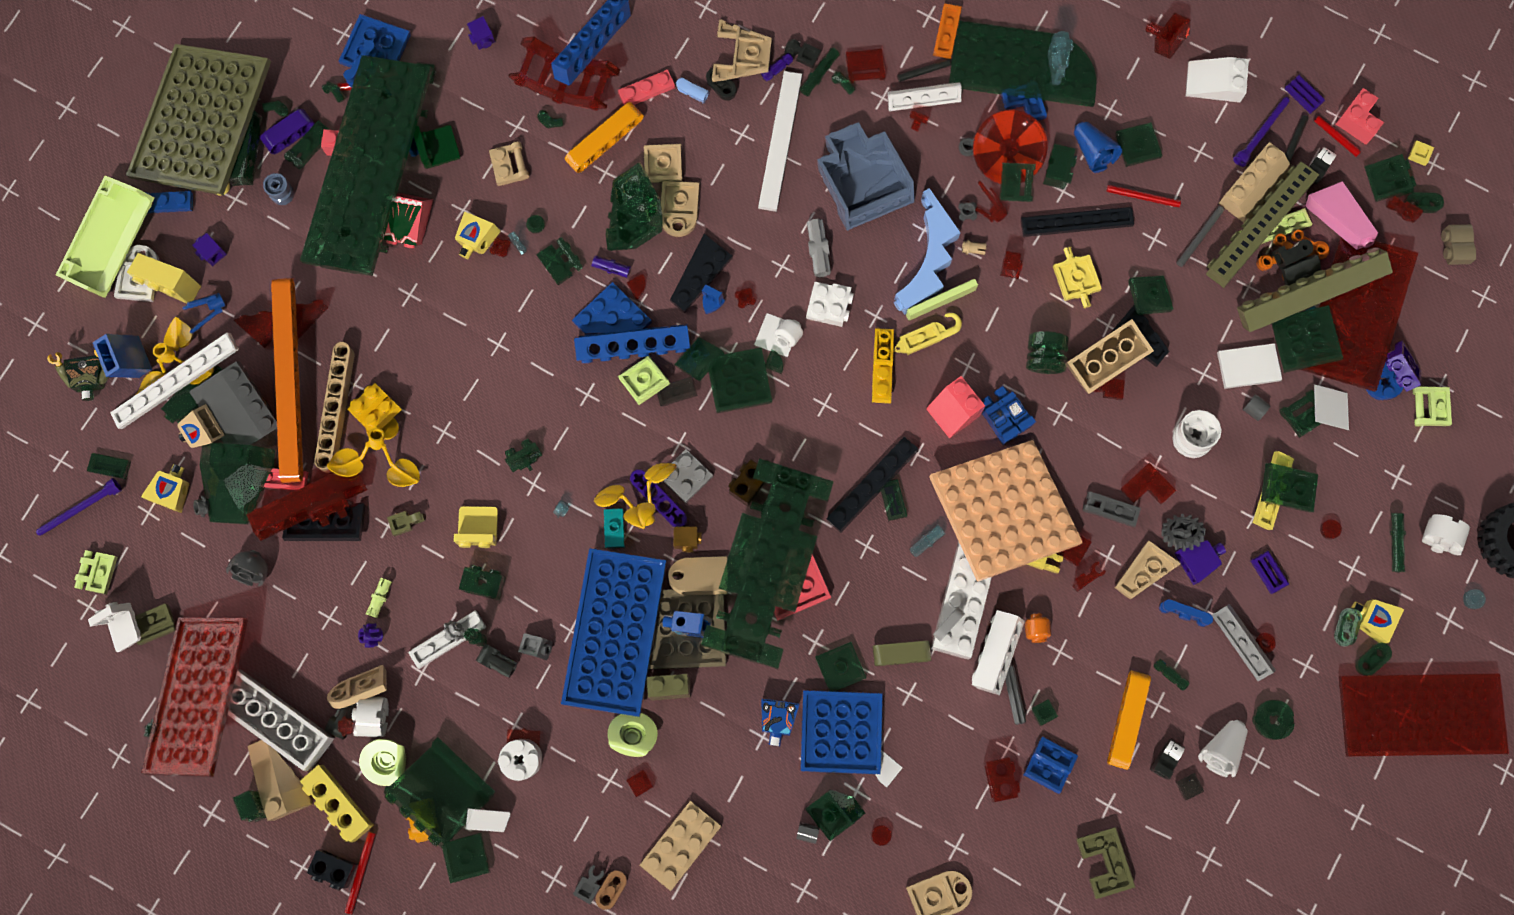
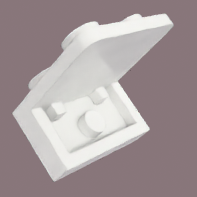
(120, 622)

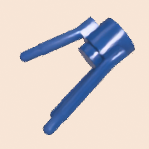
(214, 302)

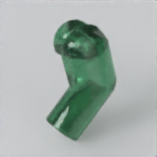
(277, 106)

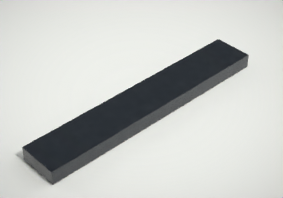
(1077, 221)

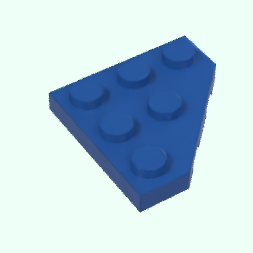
(611, 313)

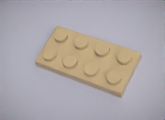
(680, 845)

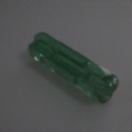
(1171, 674)

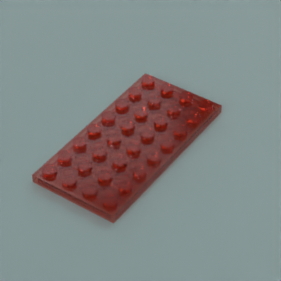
(1367, 318)
(195, 697)
(1423, 715)

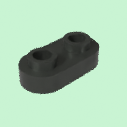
(721, 86)

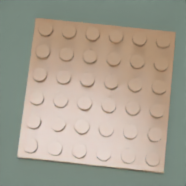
(1005, 510)

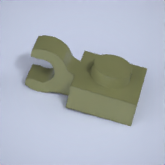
(402, 522)

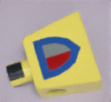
(475, 235)
(168, 489)
(1379, 619)

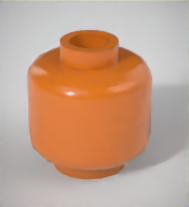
(1037, 628)

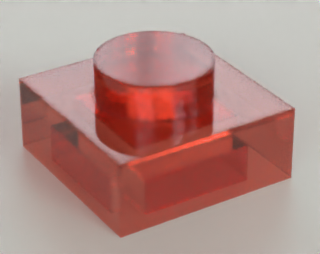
(639, 783)

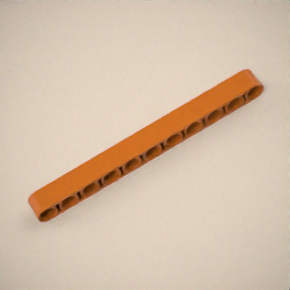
(287, 380)

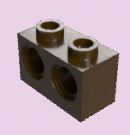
(744, 480)

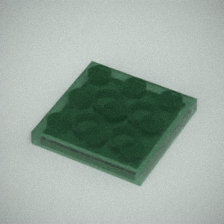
(1307, 339)
(740, 381)

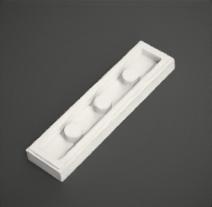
(924, 96)
(439, 644)

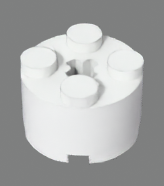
(1445, 534)
(371, 717)
(508, 759)

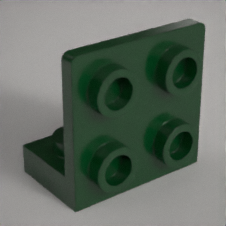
(436, 146)

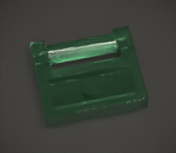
(1011, 182)
(1304, 422)

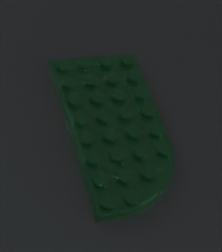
(1018, 64)

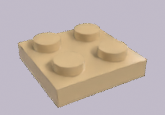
(663, 162)

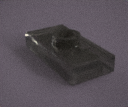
(677, 392)

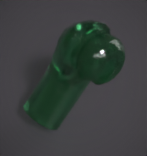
(840, 78)
(336, 91)
(549, 122)

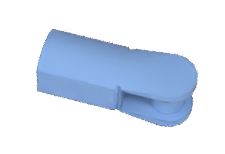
(692, 90)

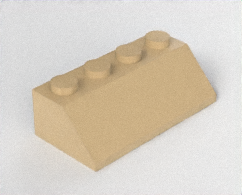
(1256, 183)
(1109, 356)

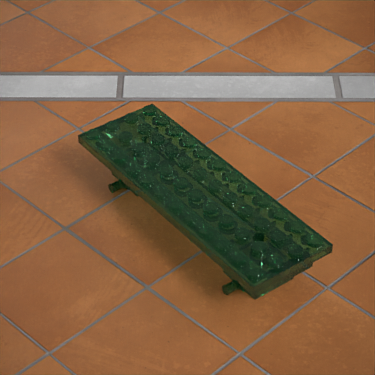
(366, 165)

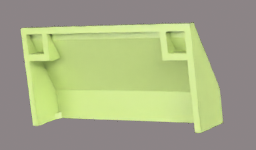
(105, 236)

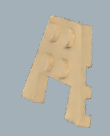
(750, 53)

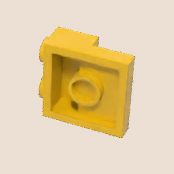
(374, 408)

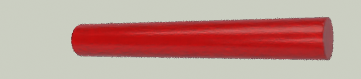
(1337, 136)

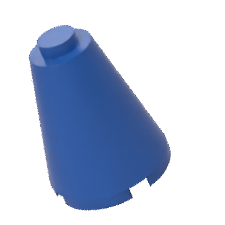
(1096, 146)

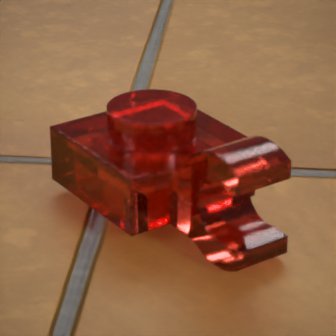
(1112, 389)
(1084, 580)

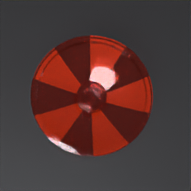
(1009, 138)

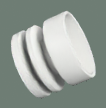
(1198, 424)

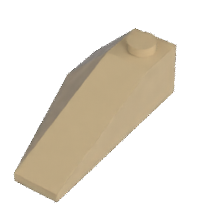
(276, 782)

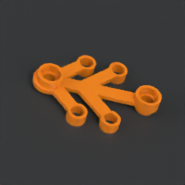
(1260, 261)

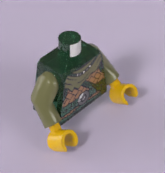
(81, 374)

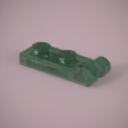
(307, 146)

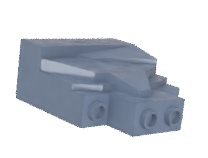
(864, 175)

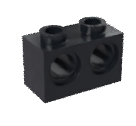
(333, 864)

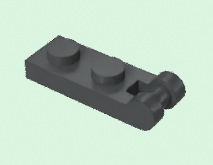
(1112, 509)

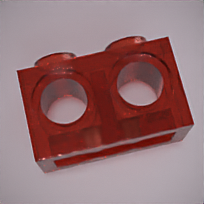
(996, 780)

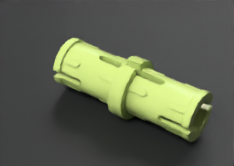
(378, 597)

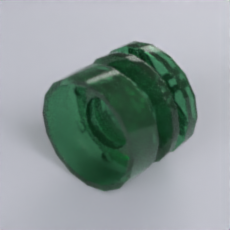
(1047, 352)

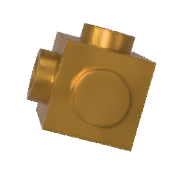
(687, 538)

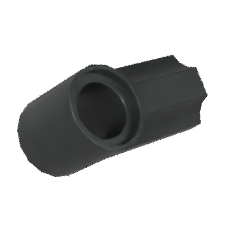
(493, 659)
(332, 724)

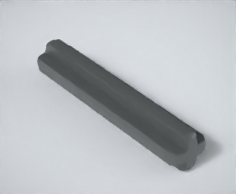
(1014, 696)

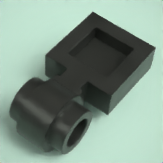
(806, 55)

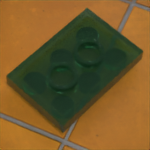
(1289, 487)

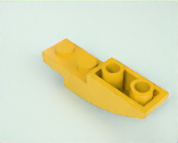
(882, 365)

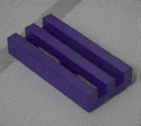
(1306, 92)
(1261, 573)

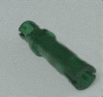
(815, 77)
(1398, 538)
(475, 637)

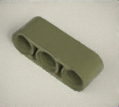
(901, 653)

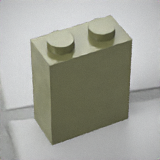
(668, 687)

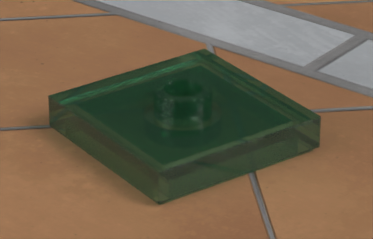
(1138, 144)
(1150, 295)
(699, 359)
(840, 667)
(466, 858)

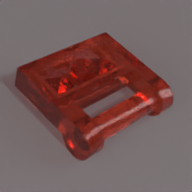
(863, 61)

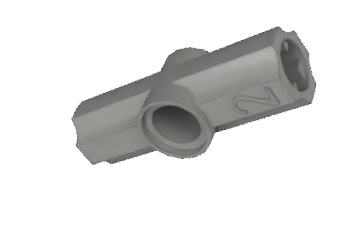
(818, 248)

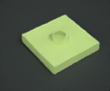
(643, 380)

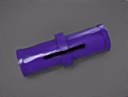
(611, 266)

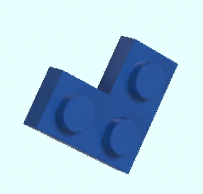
(1031, 106)

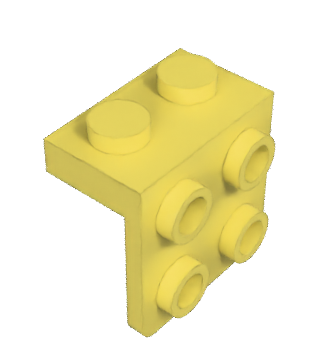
(477, 527)

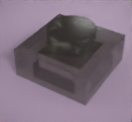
(1189, 786)

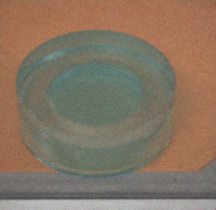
(1474, 599)

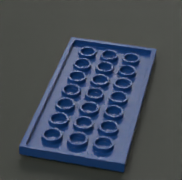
(614, 632)

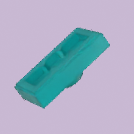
(614, 528)

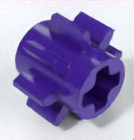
(370, 635)

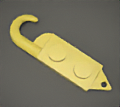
(927, 336)

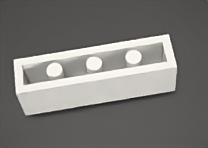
(998, 652)

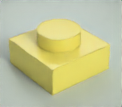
(1420, 153)

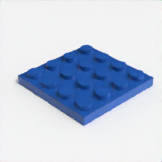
(841, 732)

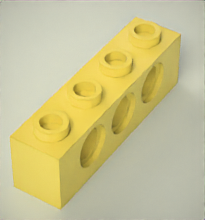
(360, 823)

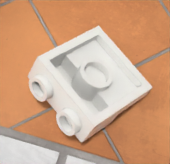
(829, 303)

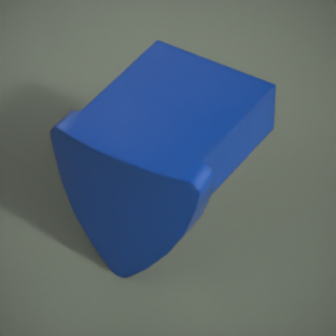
(712, 299)

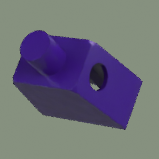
(1201, 560)

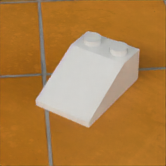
(1218, 79)

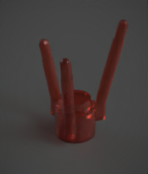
(998, 211)

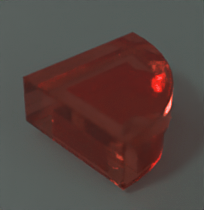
(637, 286)

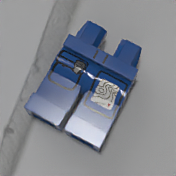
(1007, 415)

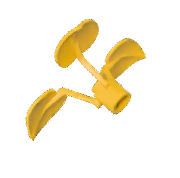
(176, 337)
(347, 461)
(643, 513)

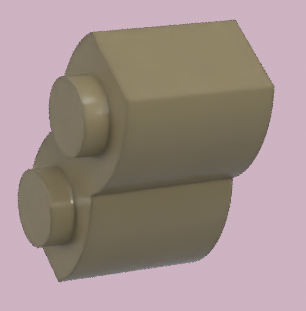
(1459, 244)

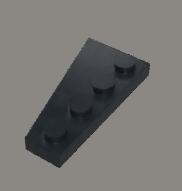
(702, 269)

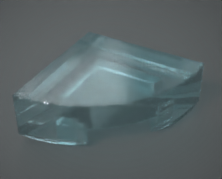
(516, 242)

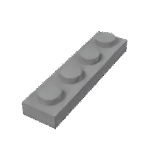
(1243, 642)

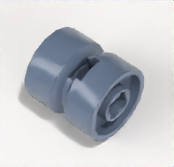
(278, 189)

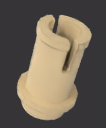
(973, 247)

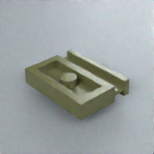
(155, 623)

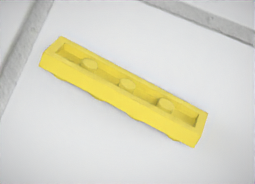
(1265, 512)

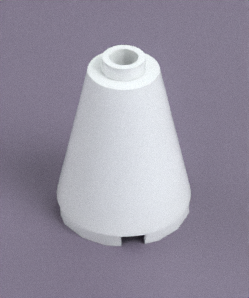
(1225, 749)

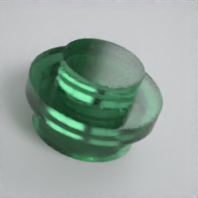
(535, 224)

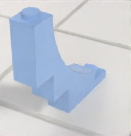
(940, 233)

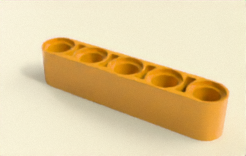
(604, 137)
(1129, 719)

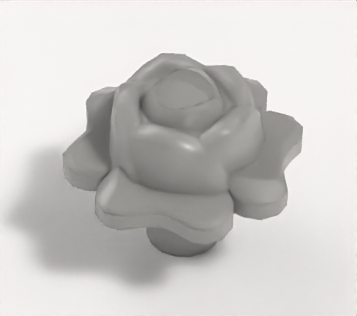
(453, 631)

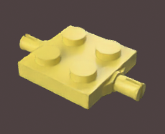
(1077, 277)

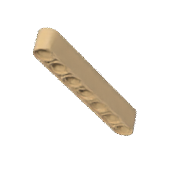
(334, 398)

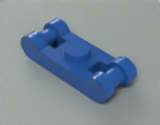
(369, 50)
(1186, 612)

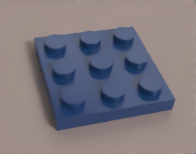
(387, 38)

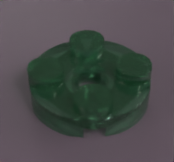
(1262, 720)

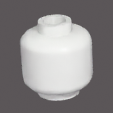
(788, 333)

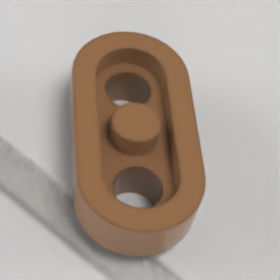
(611, 889)

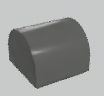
(1256, 407)
(807, 833)

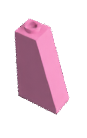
(1343, 215)

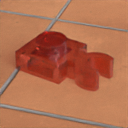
(1406, 210)

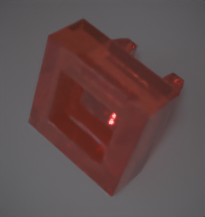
(918, 119)

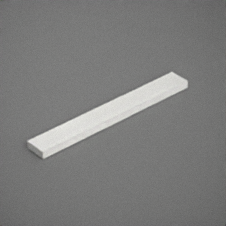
(780, 141)
(174, 380)

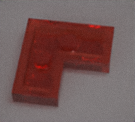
(1148, 480)

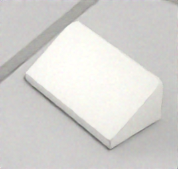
(487, 820)

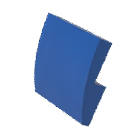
(1050, 765)

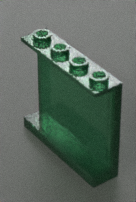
(438, 793)

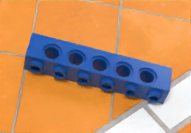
(590, 40)
(583, 343)

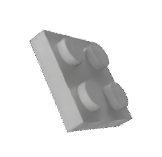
(688, 476)

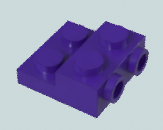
(1404, 366)

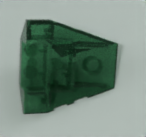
(635, 211)
(234, 479)

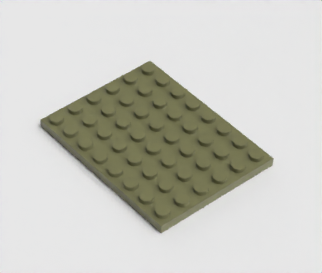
(199, 119)

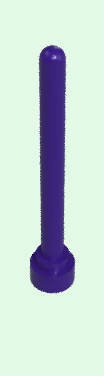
(1243, 157)
(110, 488)

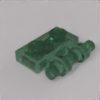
(554, 263)

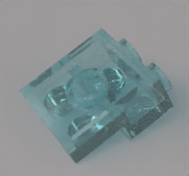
(1059, 55)

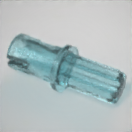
(927, 541)

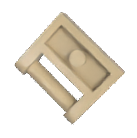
(503, 167)

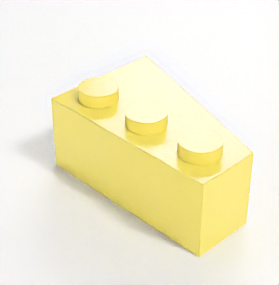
(163, 278)

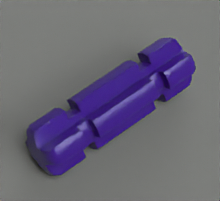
(777, 67)

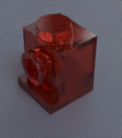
(1011, 265)

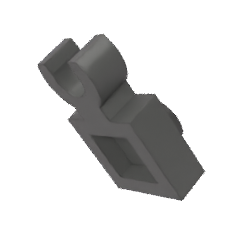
(588, 887)

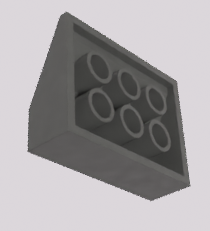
(236, 405)

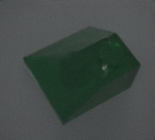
(835, 813)

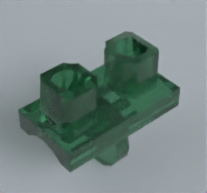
(524, 457)

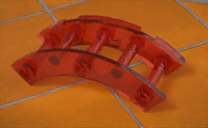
(595, 67)

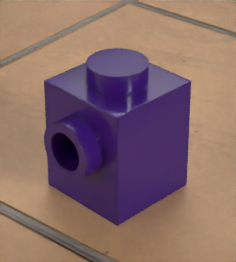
(480, 33)
(208, 249)

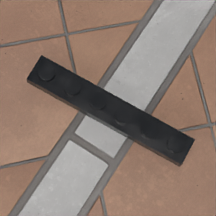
(872, 484)

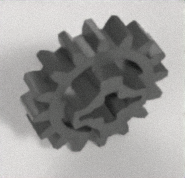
(1183, 532)

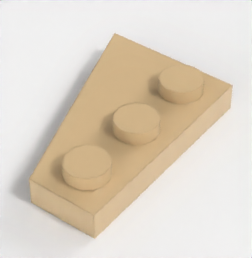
(1145, 570)

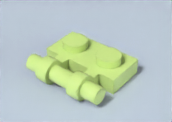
(100, 573)

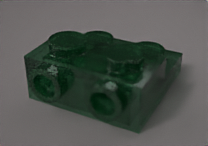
(1390, 178)

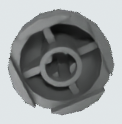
(248, 568)

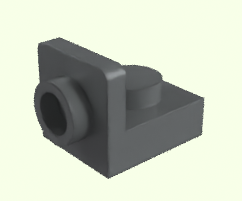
(535, 646)

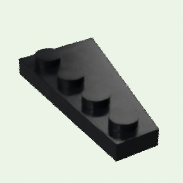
(339, 529)

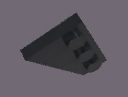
(1152, 337)

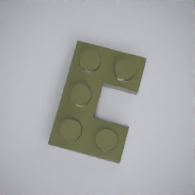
(1118, 875)

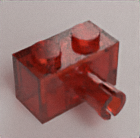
(1170, 36)

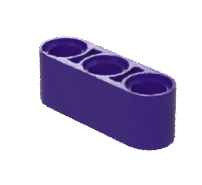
(287, 131)

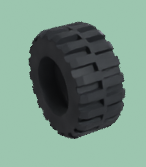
(1495, 541)

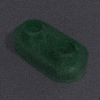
(1423, 201)
(1346, 625)
(1373, 660)

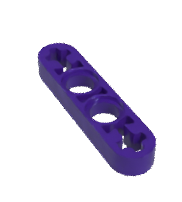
(660, 497)

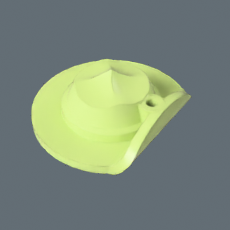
(632, 735)
(383, 761)

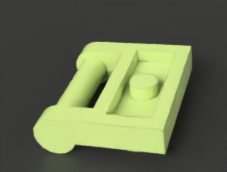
(1438, 404)

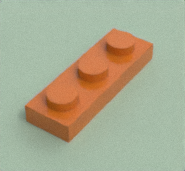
(947, 31)

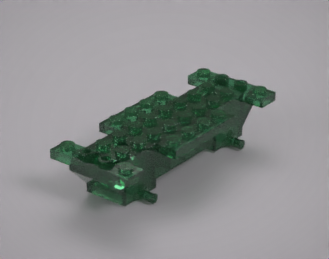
(767, 564)

